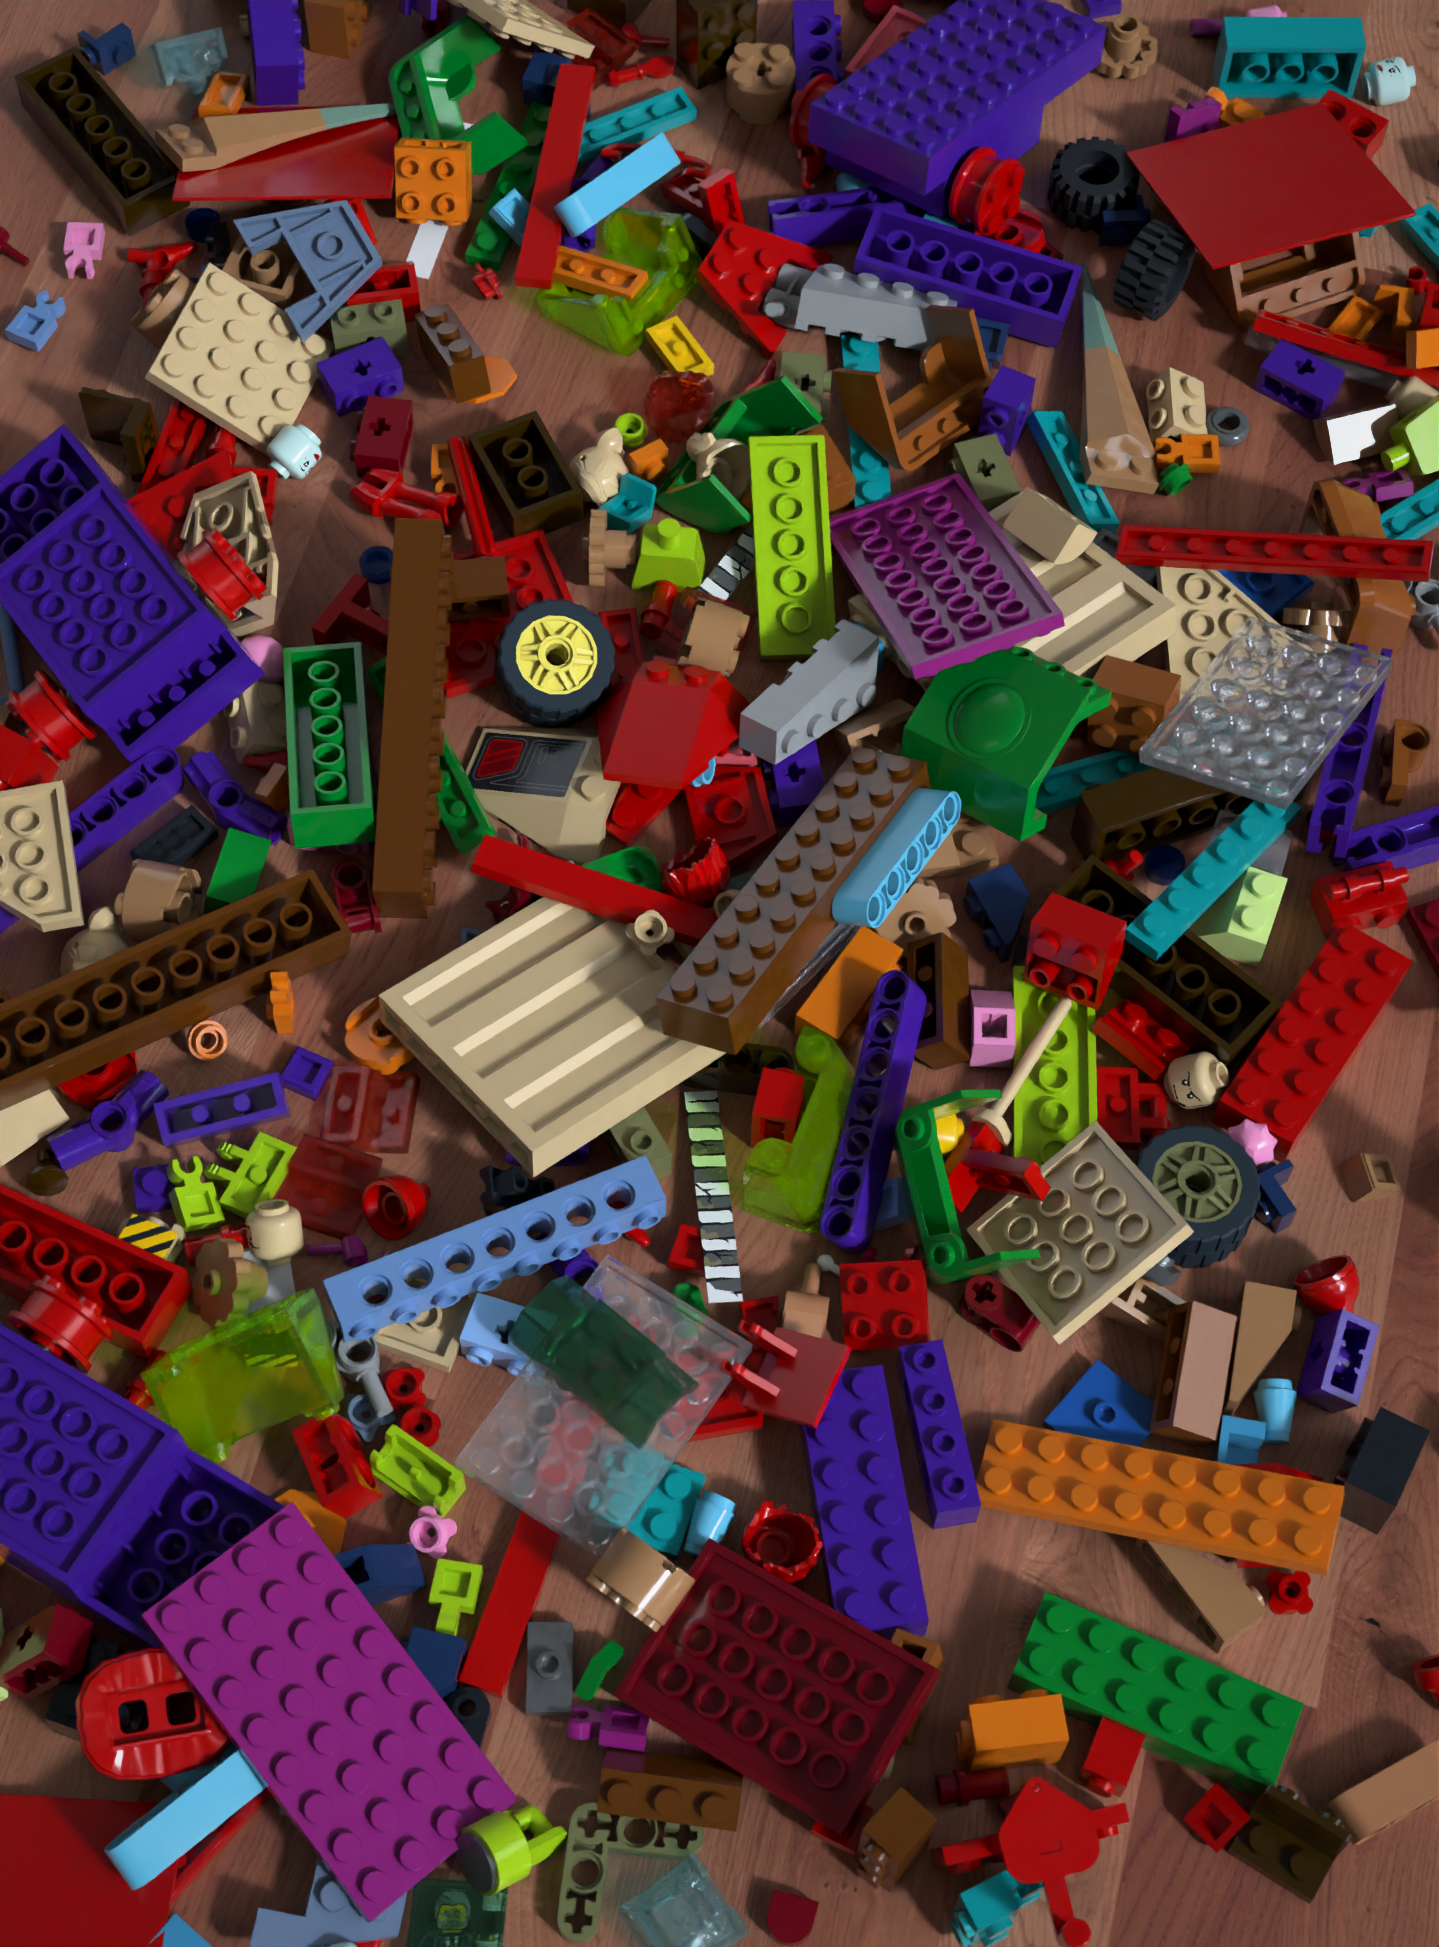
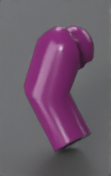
(1205, 27)

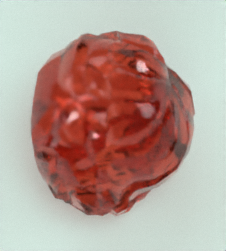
(678, 405)

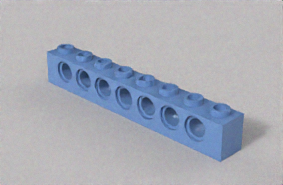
(470, 1244)

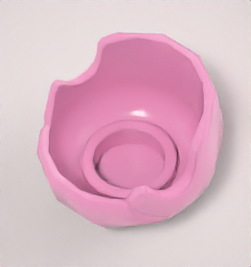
(268, 655)

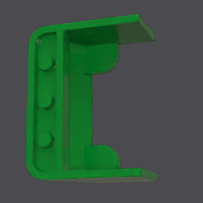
(439, 75)
(762, 411)
(930, 1193)

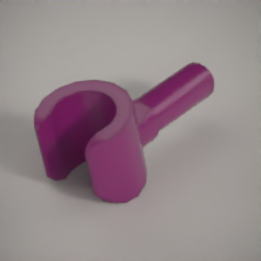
(351, 1247)

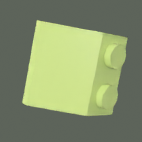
(1243, 916)

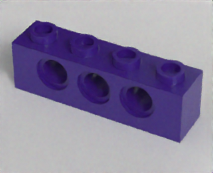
(814, 41)
(938, 1434)

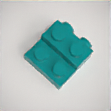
(669, 1511)
(990, 1908)

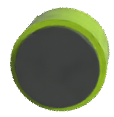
(496, 1851)

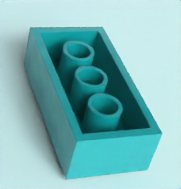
(1288, 56)

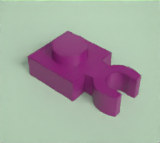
(1384, 485)
(614, 1727)

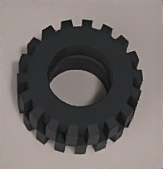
(1089, 180)
(1154, 270)

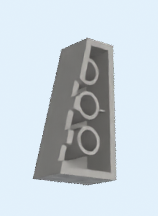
(868, 307)
(813, 695)

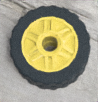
(561, 635)

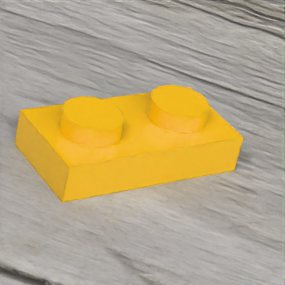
(678, 347)

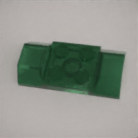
(600, 1358)

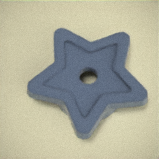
(366, 1426)

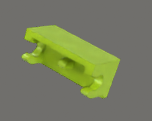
(417, 1472)

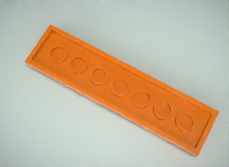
(1160, 1496)

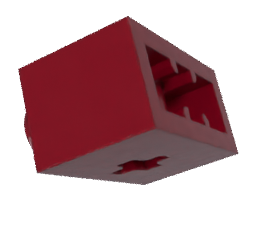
(383, 435)
(44, 1651)

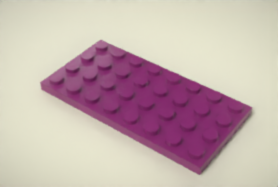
(941, 576)
(328, 1710)

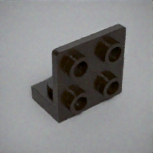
(122, 423)
(1289, 1841)

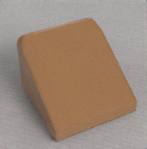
(1370, 1177)

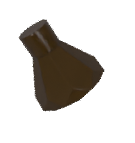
(47, 1176)

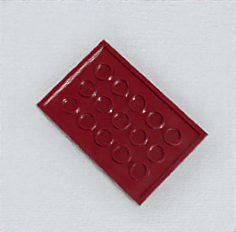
(779, 1687)

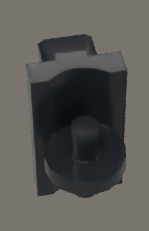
(510, 1188)

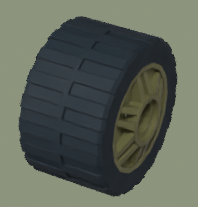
(1208, 1184)

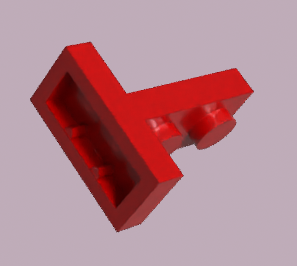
(709, 198)
(351, 616)
(980, 1164)

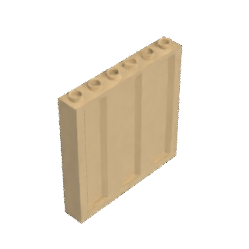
(1101, 604)
(544, 1029)

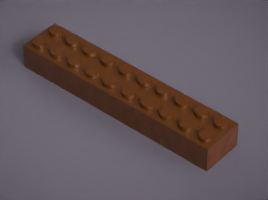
(413, 719)
(785, 906)
(165, 985)

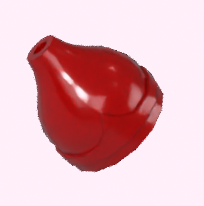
(395, 1206)
(1328, 1285)

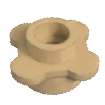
(648, 921)

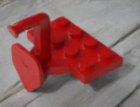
(1042, 1841)

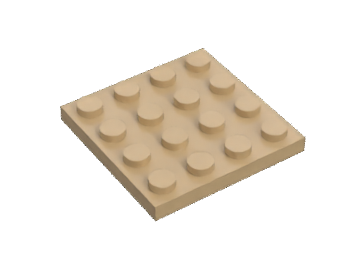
(527, 24)
(238, 360)
(1092, 1232)

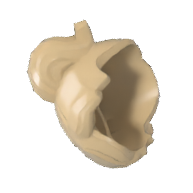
(723, 458)
(600, 467)
(94, 943)

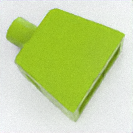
(1415, 441)
(670, 555)

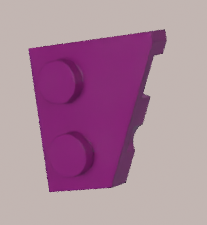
(1197, 119)

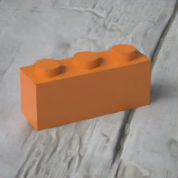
(848, 987)

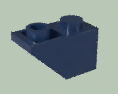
(541, 78)
(999, 906)
(383, 1570)
(438, 1658)

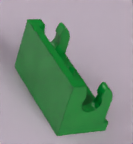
(236, 869)

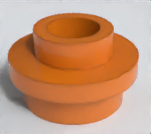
(214, 1048)

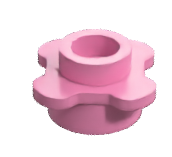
(421, 1538)

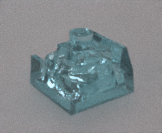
(188, 59)
(683, 1911)

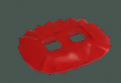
(161, 1747)

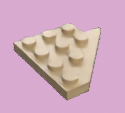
(1206, 618)
(38, 857)

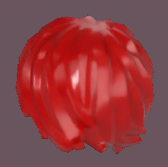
(698, 873)
(781, 1541)

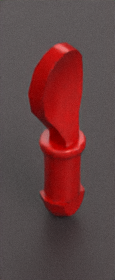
(656, 67)

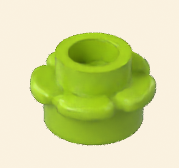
(632, 424)

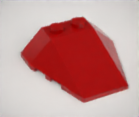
(666, 724)

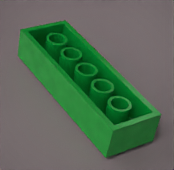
(328, 745)
(1176, 1700)

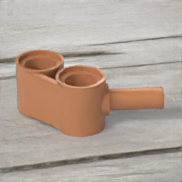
(806, 1309)

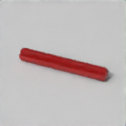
(471, 497)

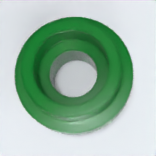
(1175, 478)

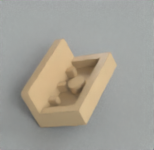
(1175, 405)
(257, 721)

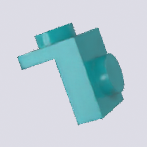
(632, 505)

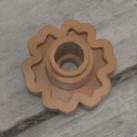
(1127, 48)
(606, 548)
(1320, 619)
(918, 915)
(226, 1281)

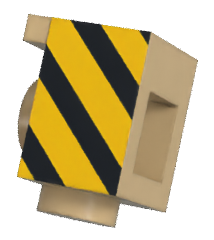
(153, 1236)

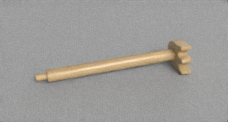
(994, 1115)

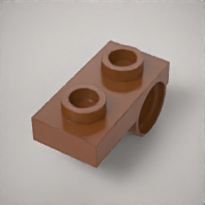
(1400, 759)

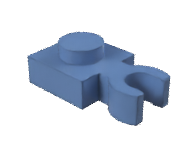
(36, 325)

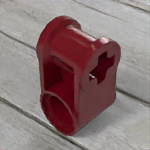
(357, 901)
(1001, 1315)

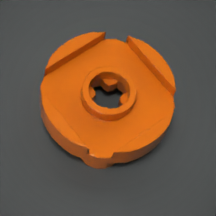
(366, 1045)

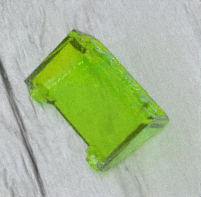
(644, 241)
(792, 1180)
(248, 1375)

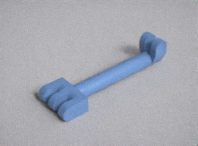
(11, 654)

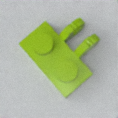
(258, 1175)

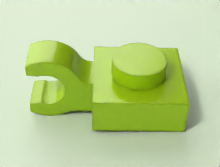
(454, 1591)

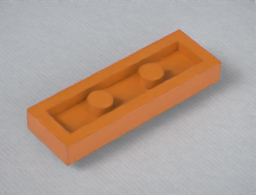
(598, 274)

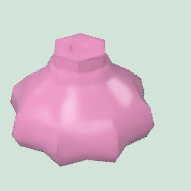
(1255, 1139)

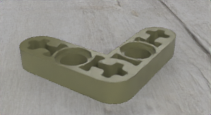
(597, 1851)

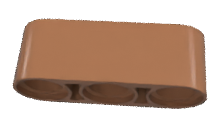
(1389, 1795)

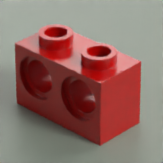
(1361, 123)
(777, 1105)
(337, 1465)

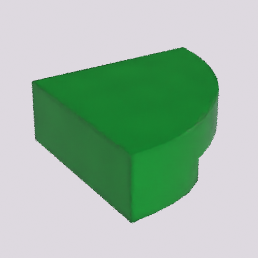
(597, 1668)

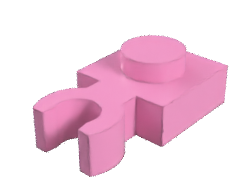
(82, 245)

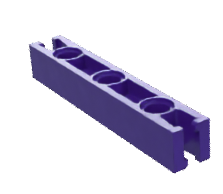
(832, 215)
(1344, 775)
(1410, 838)

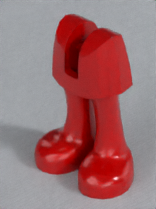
(385, 488)

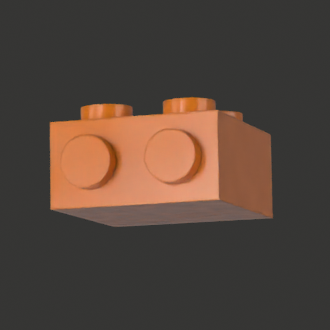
(433, 180)
(1012, 1731)

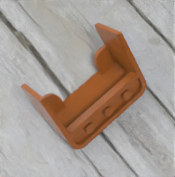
(1317, 278)
(933, 411)
(1378, 605)

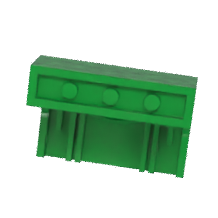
(997, 731)

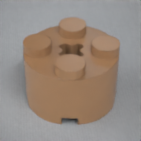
(760, 82)
(163, 308)
(712, 637)
(157, 898)
(640, 1579)

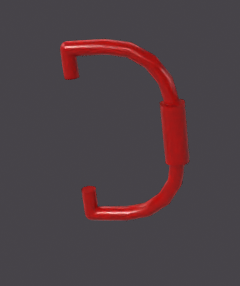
(614, 151)

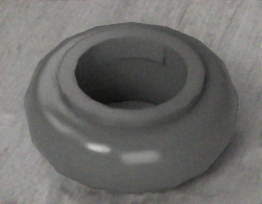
(1233, 417)

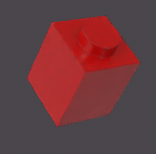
(1110, 1758)

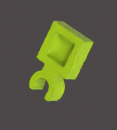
(193, 1202)

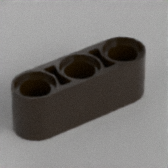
(746, 1081)

